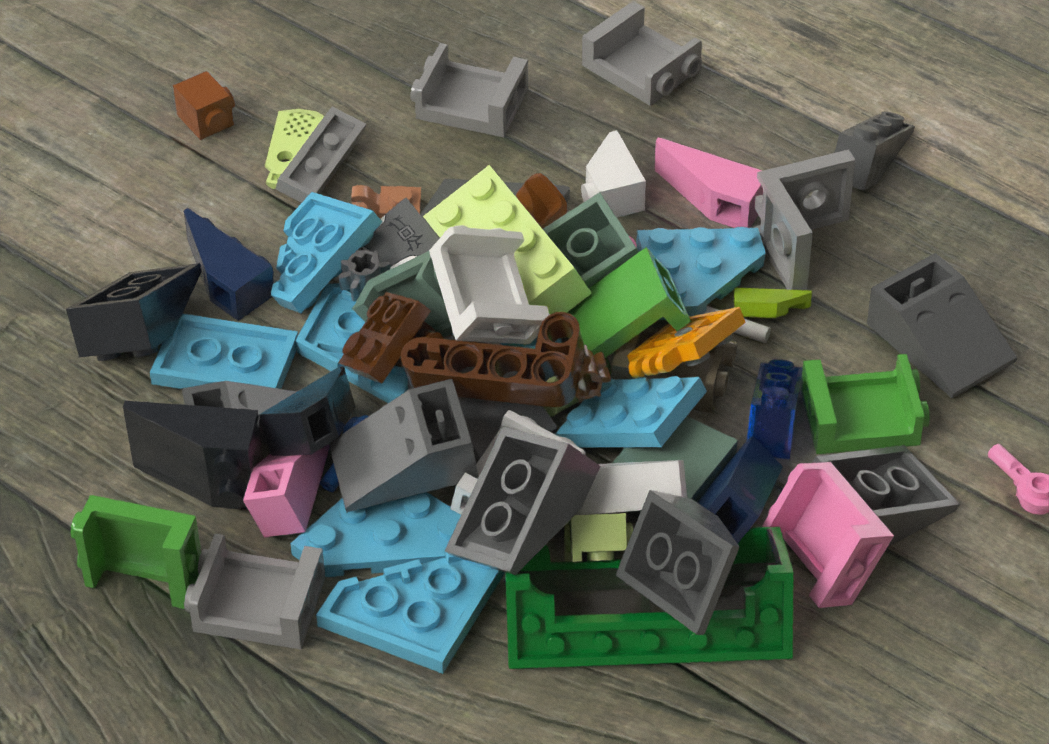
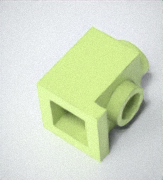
(596, 535)

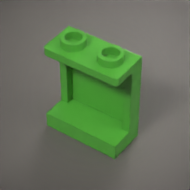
(628, 304)
(863, 408)
(137, 543)

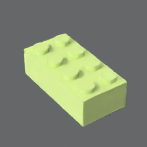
(543, 268)

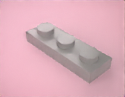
(321, 155)

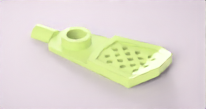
(289, 135)

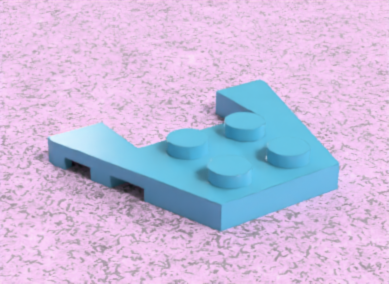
(328, 330)

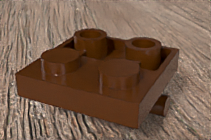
(379, 343)

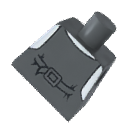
(401, 235)

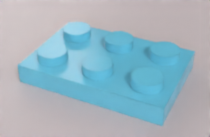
(222, 350)
(633, 412)

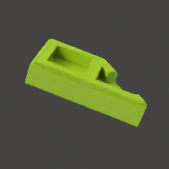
(770, 302)

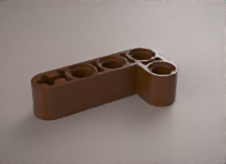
(438, 360)

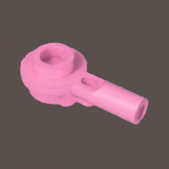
(1031, 487)

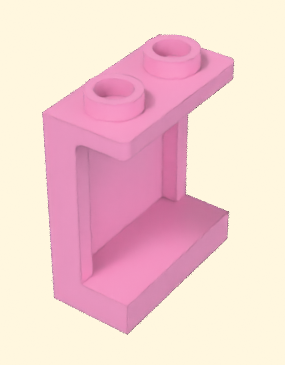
(829, 531)

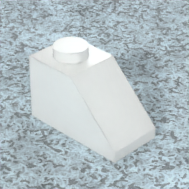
(615, 177)

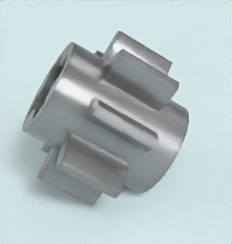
(359, 269)

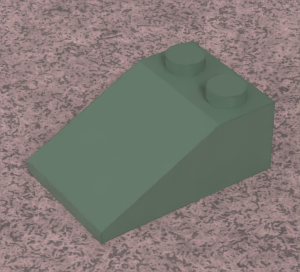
(592, 239)

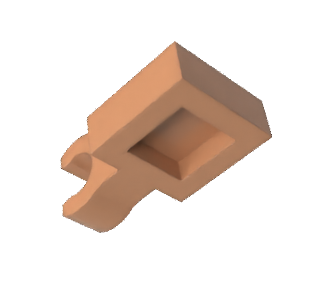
(387, 199)

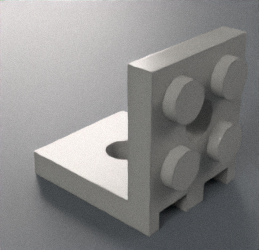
(790, 217)

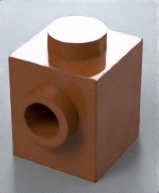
(204, 105)

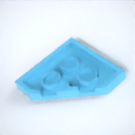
(319, 237)
(705, 260)
(380, 534)
(412, 608)

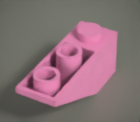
(713, 184)
(284, 492)

